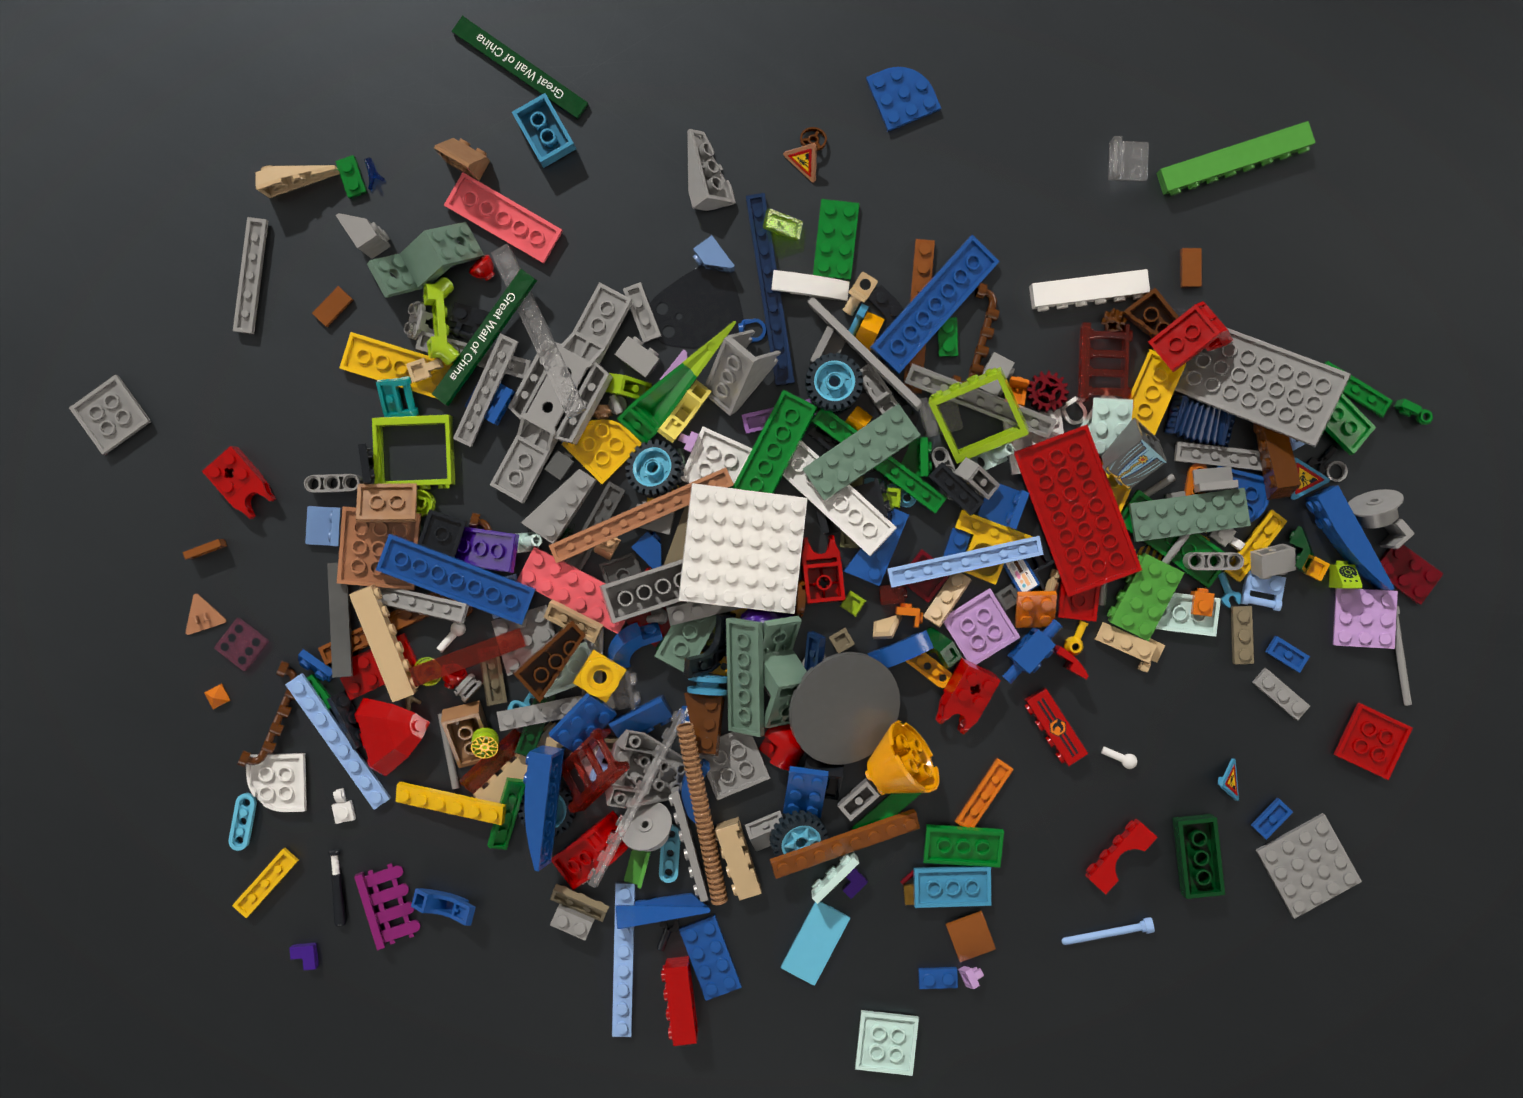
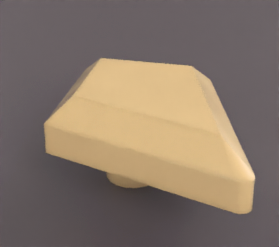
(886, 627)

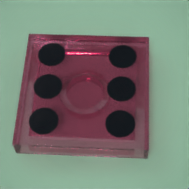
(241, 644)

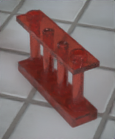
(1087, 371)
(603, 779)

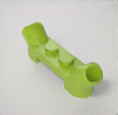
(438, 345)

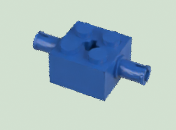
(1031, 651)

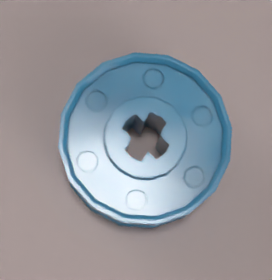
(708, 685)

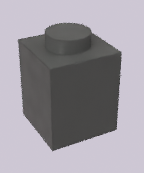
(560, 464)

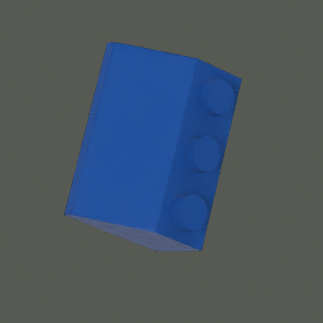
(643, 717)

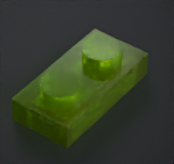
(782, 224)

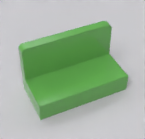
(637, 867)

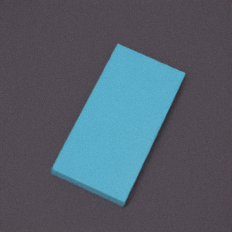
(815, 942)

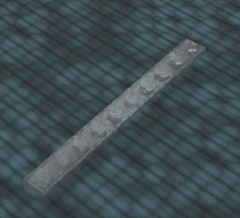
(541, 338)
(634, 803)

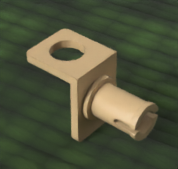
(858, 294)

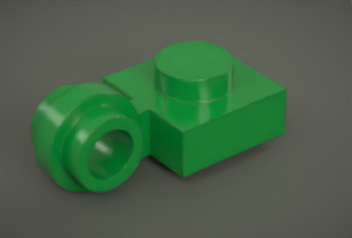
(1409, 408)

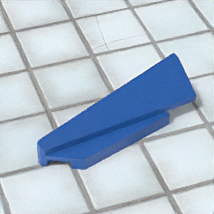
(659, 910)

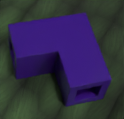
(856, 883)
(307, 953)

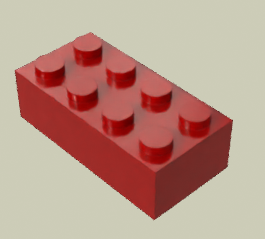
(681, 1001)

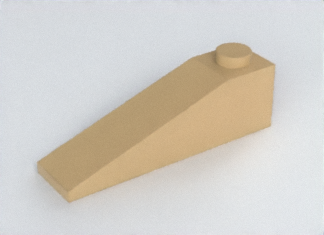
(282, 179)

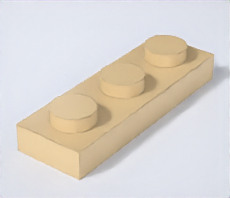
(947, 599)
(563, 615)
(1126, 642)

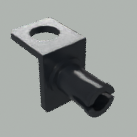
(1040, 563)

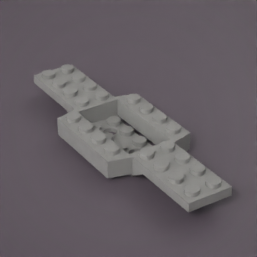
(537, 429)

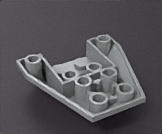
(637, 750)

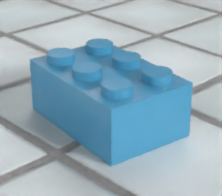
(544, 130)

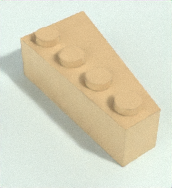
(738, 859)

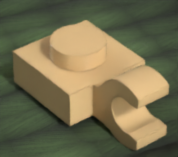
(421, 369)
(1144, 666)

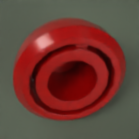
(482, 268)
(454, 679)

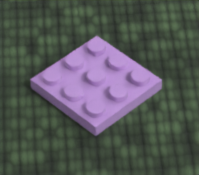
(1365, 618)
(980, 627)

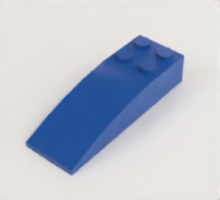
(1346, 535)
(541, 801)

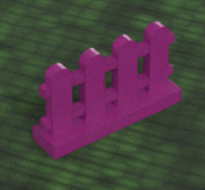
(385, 915)

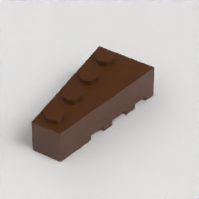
(1152, 314)
(1277, 463)
(547, 662)

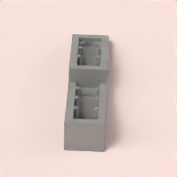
(877, 390)

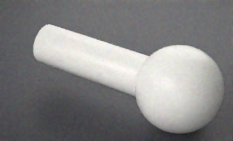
(457, 629)
(1128, 761)

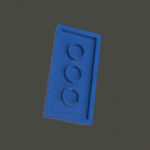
(710, 957)

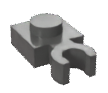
(1007, 596)

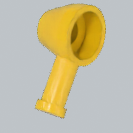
(1076, 639)

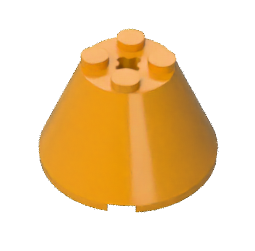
(902, 762)

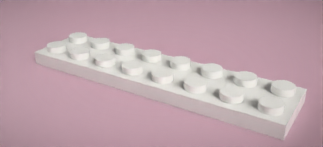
(845, 509)

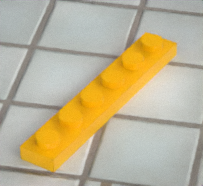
(451, 803)

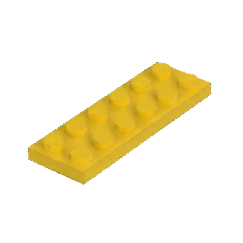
(387, 361)

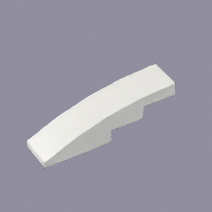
(810, 285)

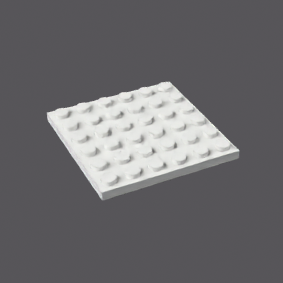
(742, 548)

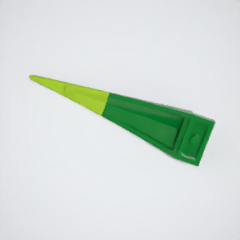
(654, 406)

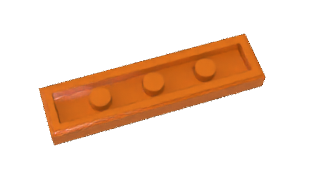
(984, 794)

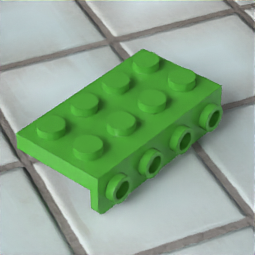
(1145, 597)

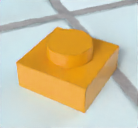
(1317, 569)

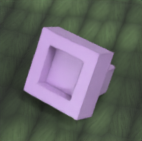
(688, 440)
(970, 976)

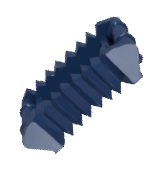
(1199, 422)

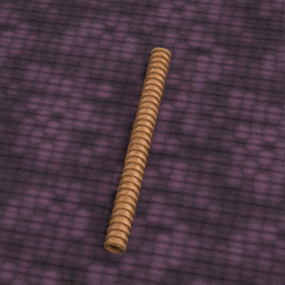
(702, 813)

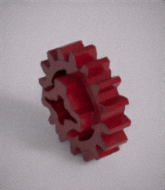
(1045, 383)

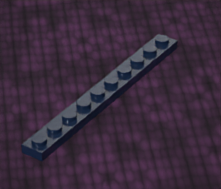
(771, 299)

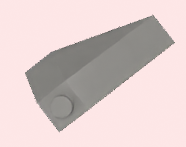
(705, 181)

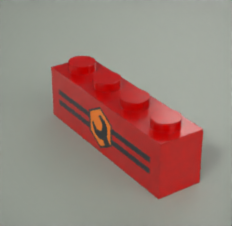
(1055, 726)

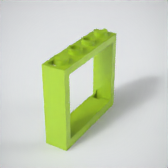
(990, 442)
(378, 450)

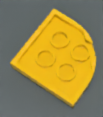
(603, 448)

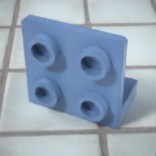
(323, 525)

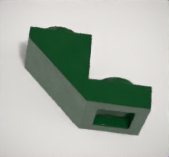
(1300, 541)
(943, 648)

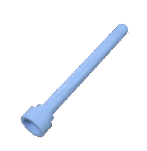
(1144, 926)

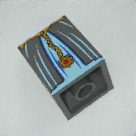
(1133, 455)

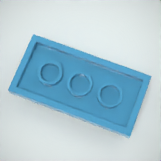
(952, 886)

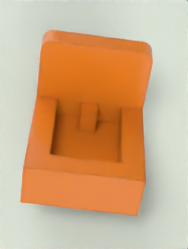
(1019, 386)
(1202, 602)
(907, 609)

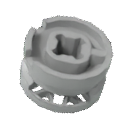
(466, 685)

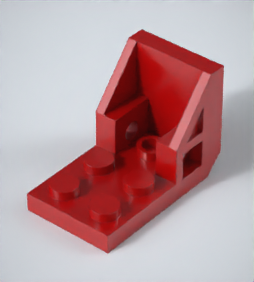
(1189, 335)
(581, 856)

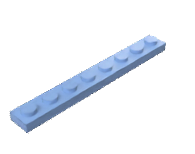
(965, 561)
(337, 741)
(623, 966)

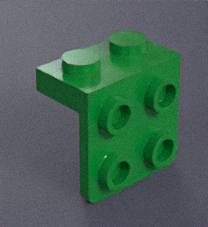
(917, 457)

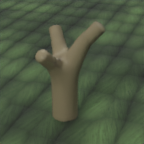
(408, 700)

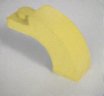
(684, 411)

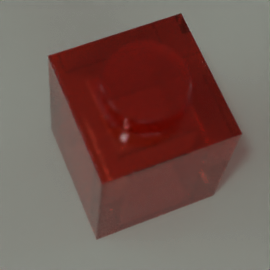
(892, 595)

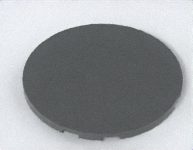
(844, 708)

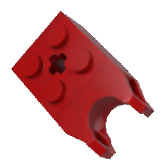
(245, 481)
(822, 566)
(967, 694)

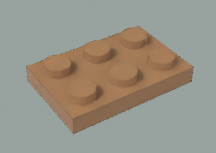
(386, 502)

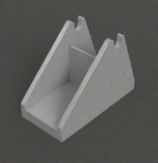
(737, 372)

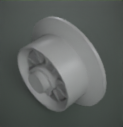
(1377, 508)
(649, 828)

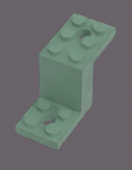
(425, 259)
(780, 667)

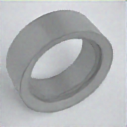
(1343, 467)

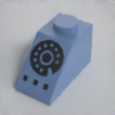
(712, 256)

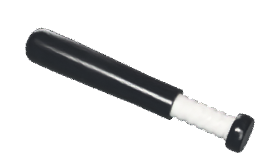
(337, 890)

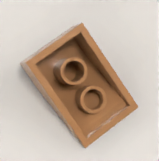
(463, 157)
(459, 725)

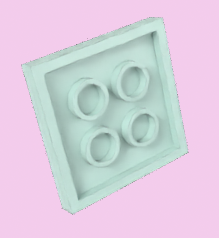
(886, 1042)

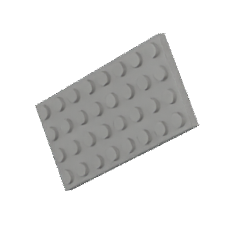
(1266, 386)

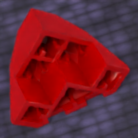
(388, 733)

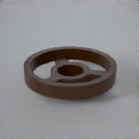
(813, 137)

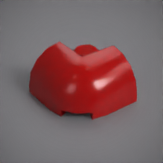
(781, 747)

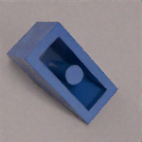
(649, 549)

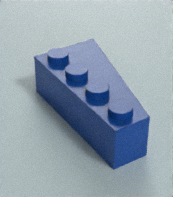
(874, 567)

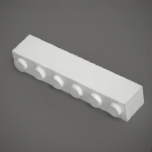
(1089, 289)

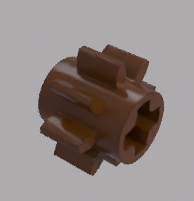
(1114, 320)

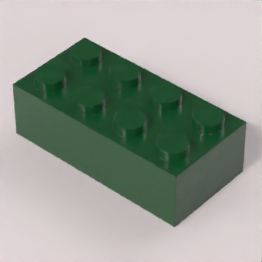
(1198, 856)

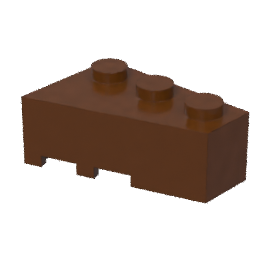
(706, 715)

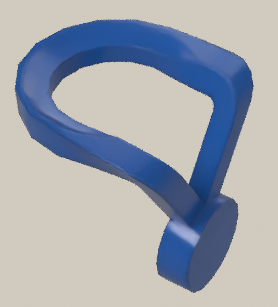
(747, 321)

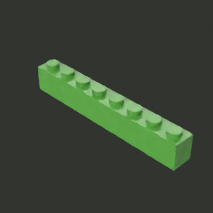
(1235, 158)

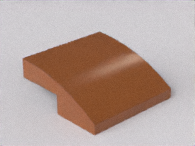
(970, 936)

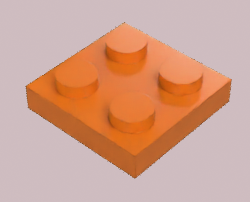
(1035, 608)

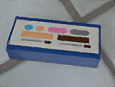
(1021, 575)

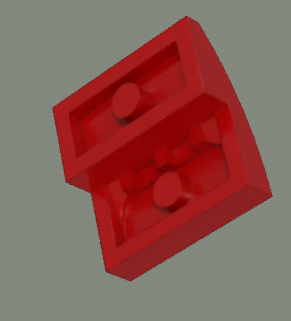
(1071, 663)

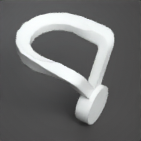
(1065, 415)

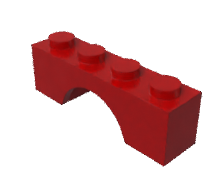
(1134, 837)

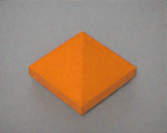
(217, 696)

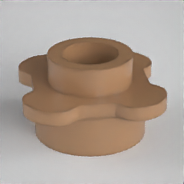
(602, 412)

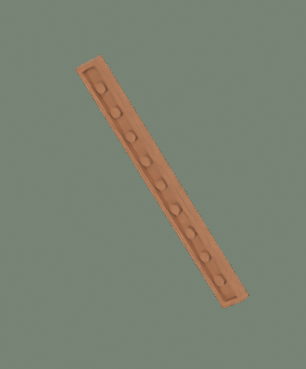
(634, 518)

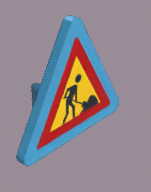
(1309, 479)
(1229, 781)

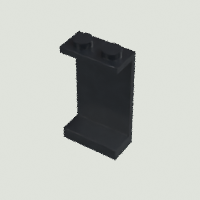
(873, 492)

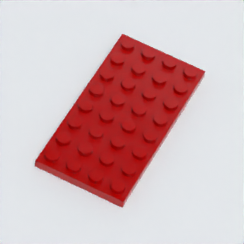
(1077, 511)

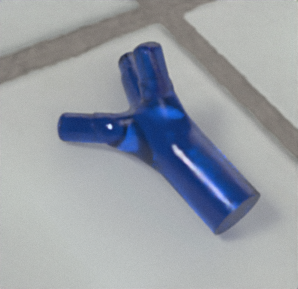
(372, 173)

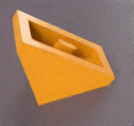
(869, 329)
(858, 418)

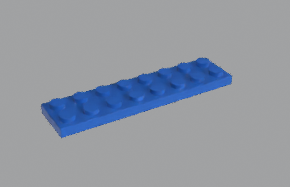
(934, 304)
(455, 579)

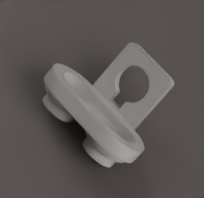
(417, 320)

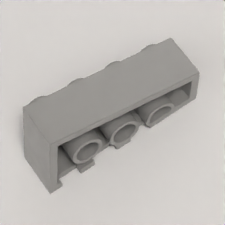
(560, 507)

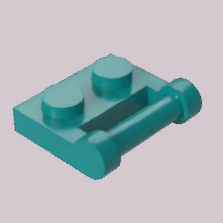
(391, 398)

